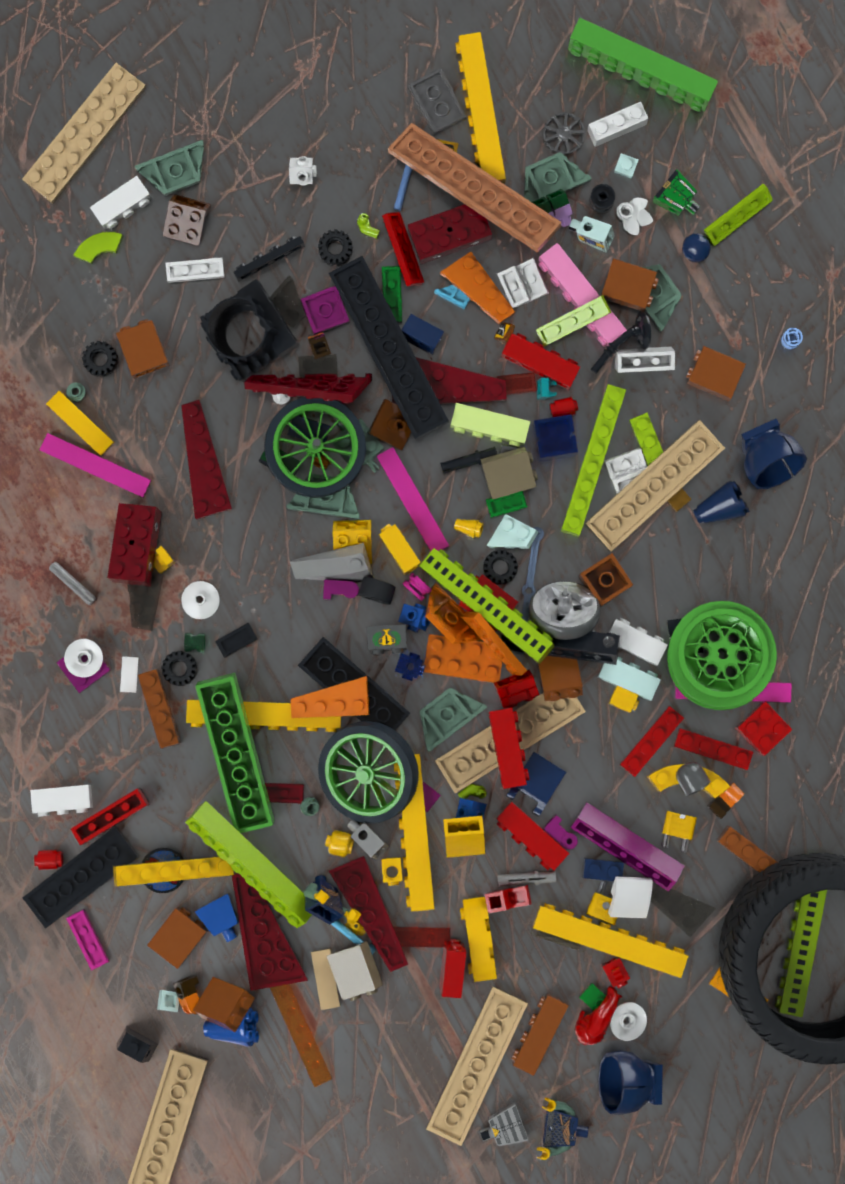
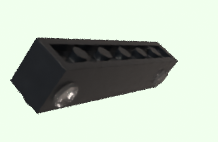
(590, 647)

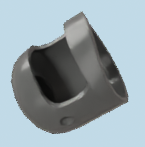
(692, 778)

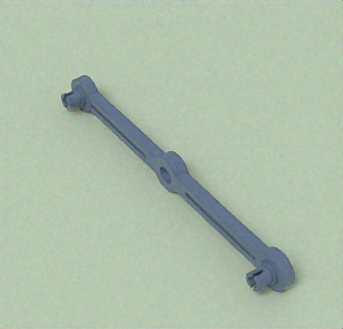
(530, 576)

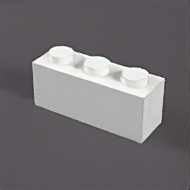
(617, 124)
(121, 203)
(644, 359)
(638, 642)
(61, 800)

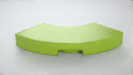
(98, 244)

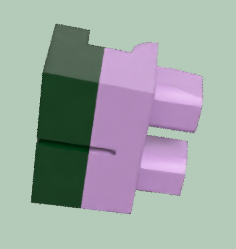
(557, 206)

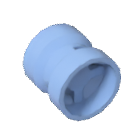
(788, 338)

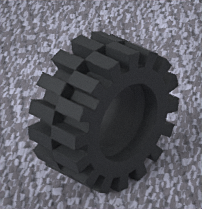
(335, 236)
(108, 366)
(508, 558)
(167, 668)

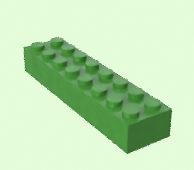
(641, 65)
(235, 753)

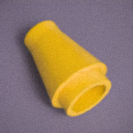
(469, 527)

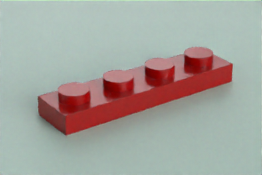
(403, 249)
(651, 741)
(713, 749)

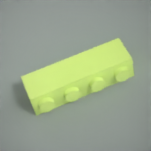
(489, 424)

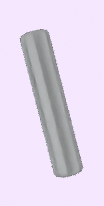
(72, 583)

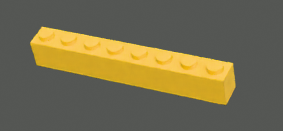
(480, 105)
(269, 715)
(416, 847)
(610, 941)

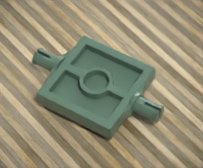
(373, 446)

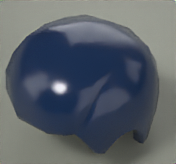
(696, 247)

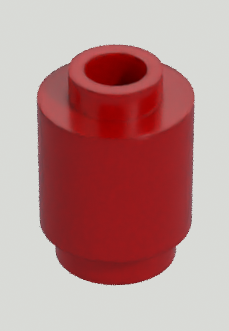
(563, 407)
(48, 859)

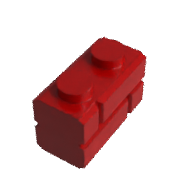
(516, 689)

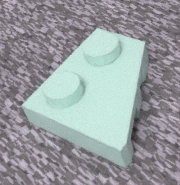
(512, 534)

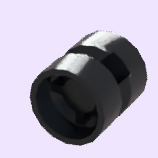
(602, 199)

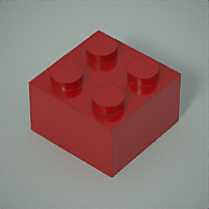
(763, 728)

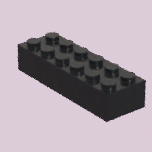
(331, 667)

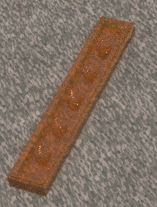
(301, 1034)

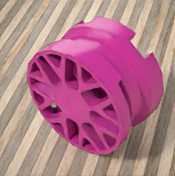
(418, 585)

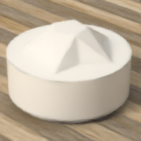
(281, 399)

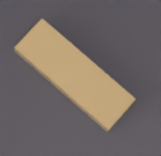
(325, 980)

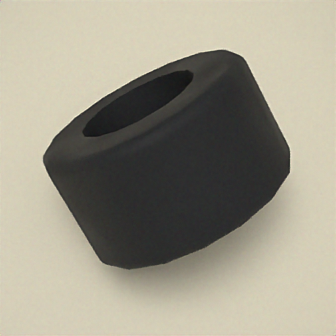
(377, 590)

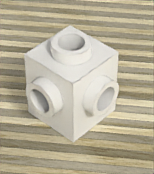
(302, 170)

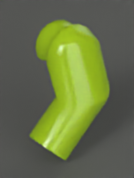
(365, 227)
(473, 790)

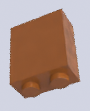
(629, 285)
(142, 348)
(715, 373)
(560, 678)
(178, 937)
(224, 1004)

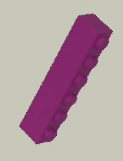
(627, 846)

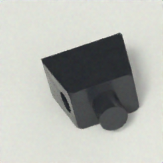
(136, 1045)

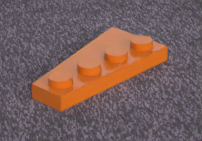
(474, 282)
(494, 642)
(337, 700)

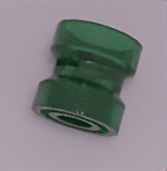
(194, 642)

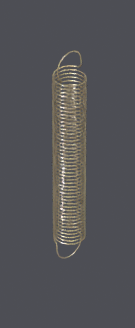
(560, 943)

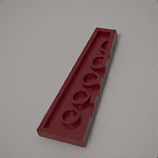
(206, 477)
(362, 894)

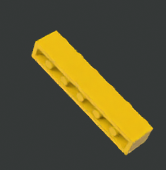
(171, 871)

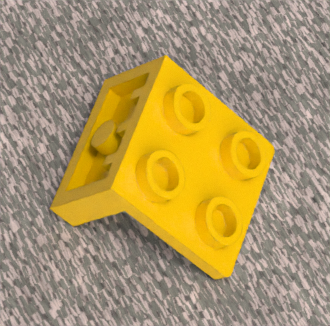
(351, 533)

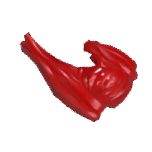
(593, 1027)

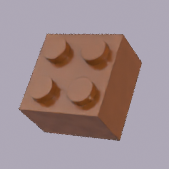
(606, 579)

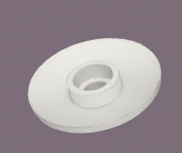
(210, 600)
(74, 654)
(635, 1024)

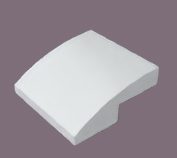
(523, 283)
(625, 468)
(630, 897)

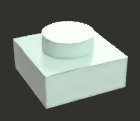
(626, 166)
(168, 1001)

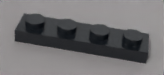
(262, 261)

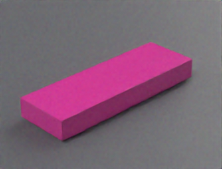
(87, 939)

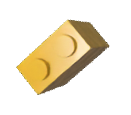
(399, 549)
(464, 836)

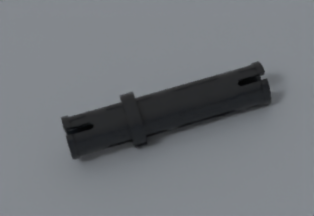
(468, 460)

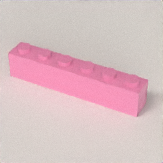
(578, 291)

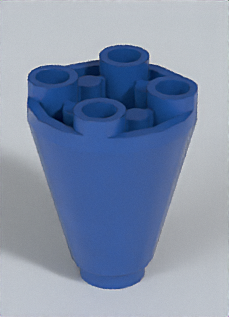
(245, 1034)

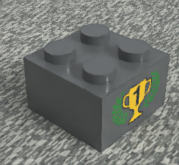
(386, 639)

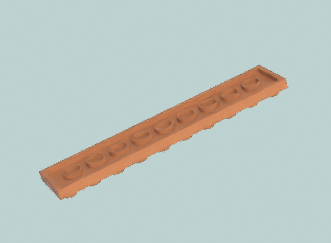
(474, 187)

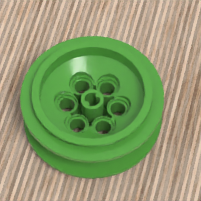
(720, 690)

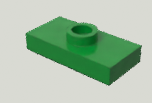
(506, 504)
(592, 996)

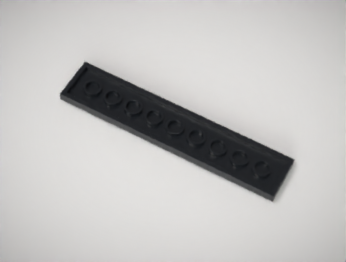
(389, 347)

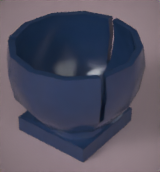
(764, 455)
(629, 1082)

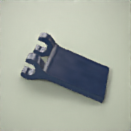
(543, 782)

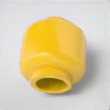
(339, 843)

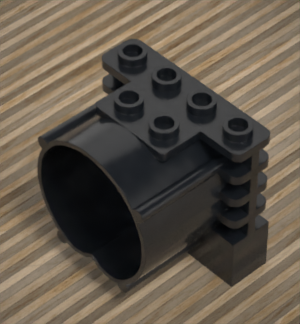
(276, 341)

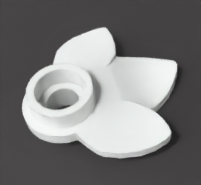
(637, 215)

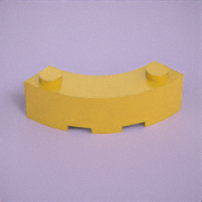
(666, 777)
(479, 939)

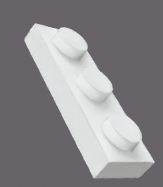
(195, 270)

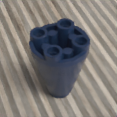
(722, 505)

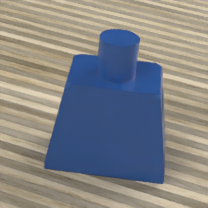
(220, 917)

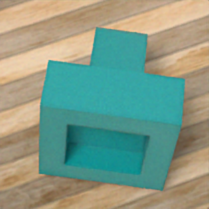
(543, 388)

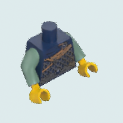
(325, 903)
(560, 1129)

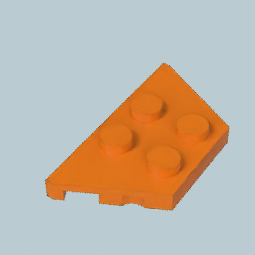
(446, 617)

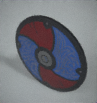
(159, 855)

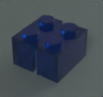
(555, 437)

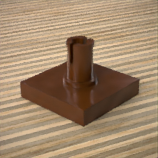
(390, 425)

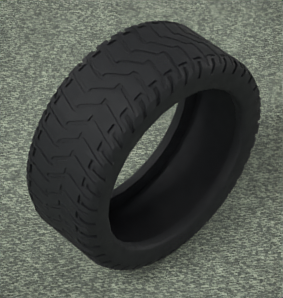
(739, 947)

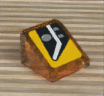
(504, 332)

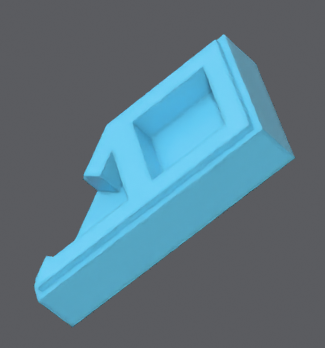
(453, 295)

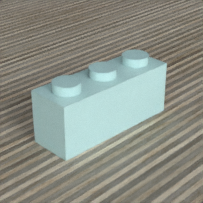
(630, 678)

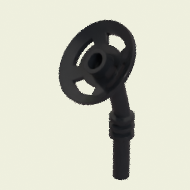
(640, 330)

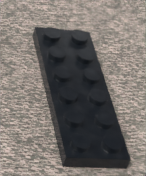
(79, 877)

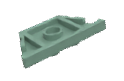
(175, 169)
(551, 175)
(664, 298)
(338, 504)
(447, 715)

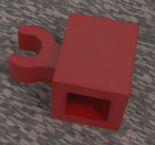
(616, 972)

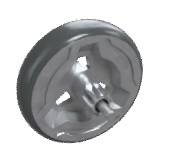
(570, 623)

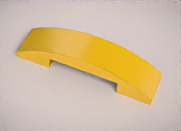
(80, 423)

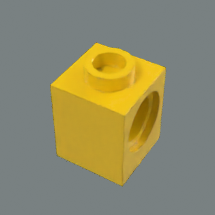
(624, 699)
(396, 862)

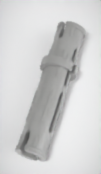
(527, 878)

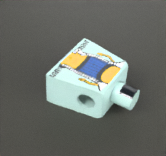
(593, 232)

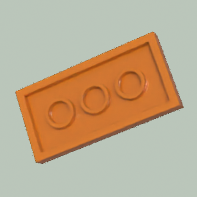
(462, 660)

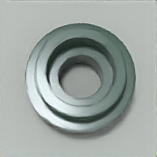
(79, 396)
(312, 809)

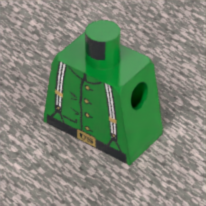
(677, 195)

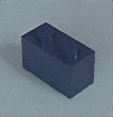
(602, 869)

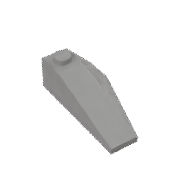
(340, 564)

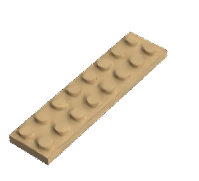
(84, 133)
(655, 485)
(478, 754)
(476, 1066)
(168, 1119)

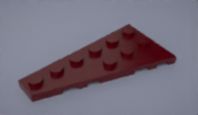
(322, 386)
(461, 386)
(266, 949)

